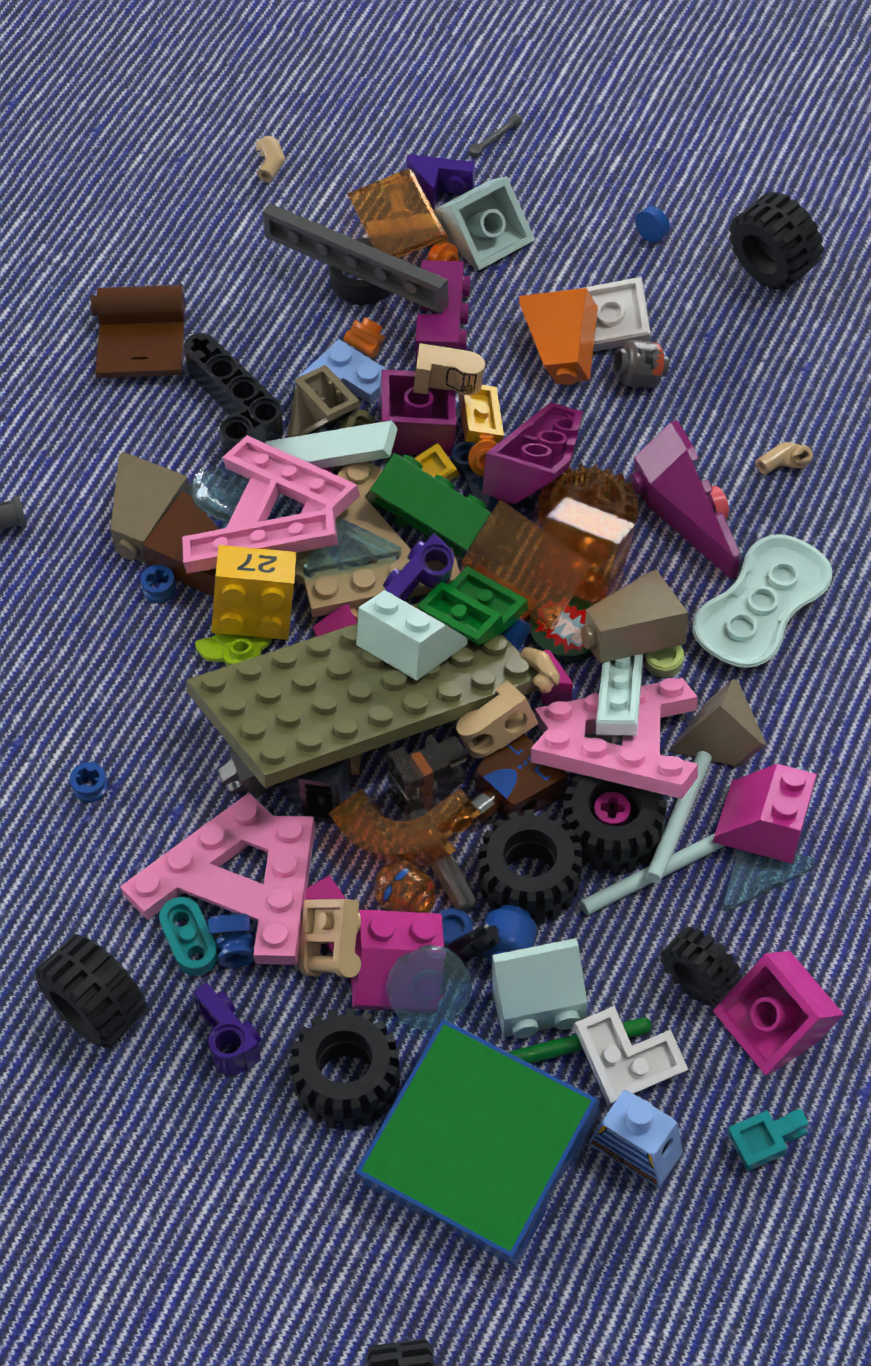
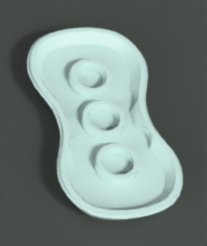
(751, 616)

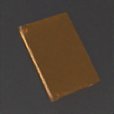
(397, 214)
(528, 563)

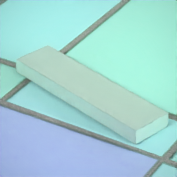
(341, 445)
(620, 696)

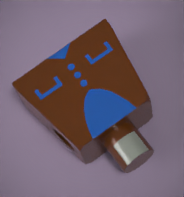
(513, 783)

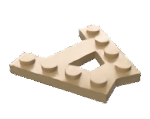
(356, 586)

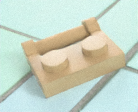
(329, 922)

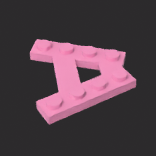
(269, 475)
(637, 760)
(196, 871)

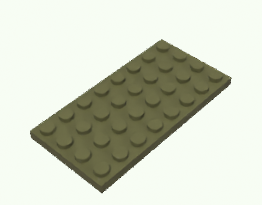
(337, 700)

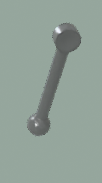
(476, 150)

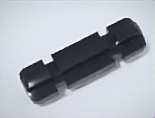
(474, 942)

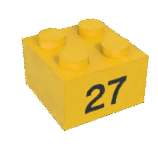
(253, 592)

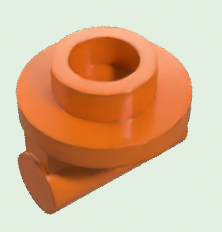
(365, 337)
(478, 452)

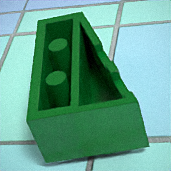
(428, 504)

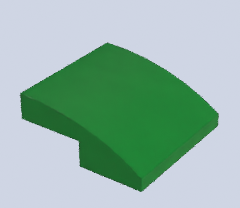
(474, 606)

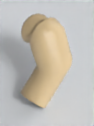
(273, 157)
(785, 455)
(547, 672)

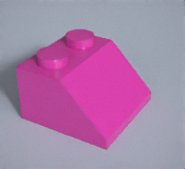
(766, 812)
(380, 943)
(777, 1011)

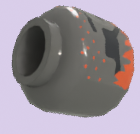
(640, 364)

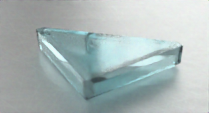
(353, 550)
(757, 875)

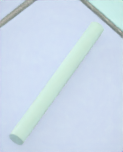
(676, 822)
(638, 880)

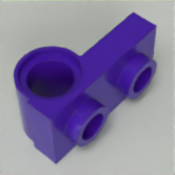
(404, 582)
(227, 1030)

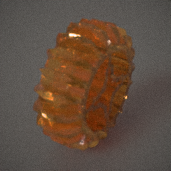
(592, 488)

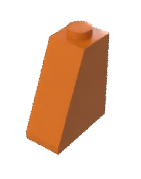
(563, 332)

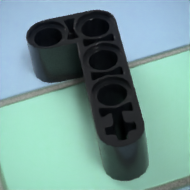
(247, 402)

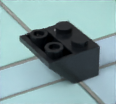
(320, 790)

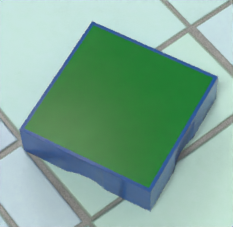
(478, 1141)

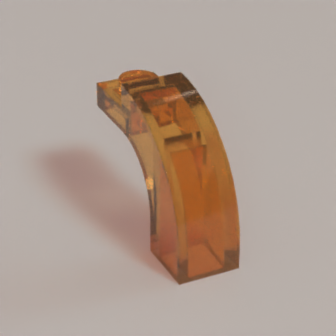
(416, 840)

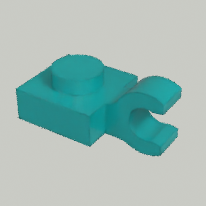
(763, 1140)

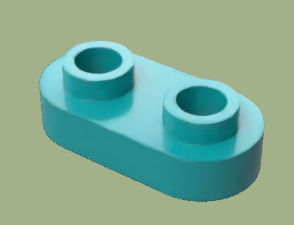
(190, 938)

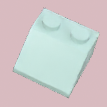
(485, 223)
(405, 635)
(539, 988)

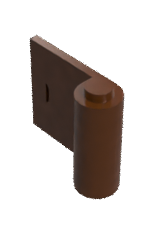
(140, 330)

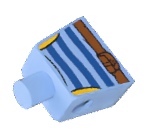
(637, 1135)

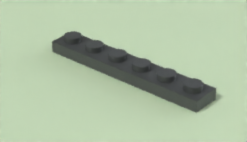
(356, 258)

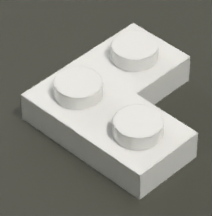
(624, 1066)

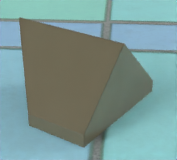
(319, 402)
(723, 729)

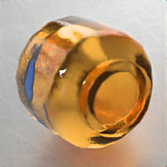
(404, 888)

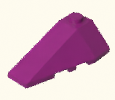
(532, 454)
(674, 492)

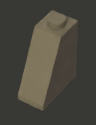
(141, 501)
(635, 620)

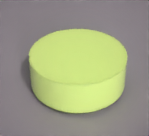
(665, 662)

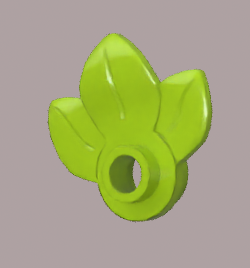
(231, 648)

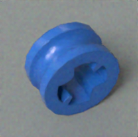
(165, 590)
(83, 791)
(235, 949)

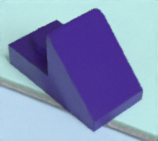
(442, 175)

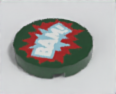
(565, 638)

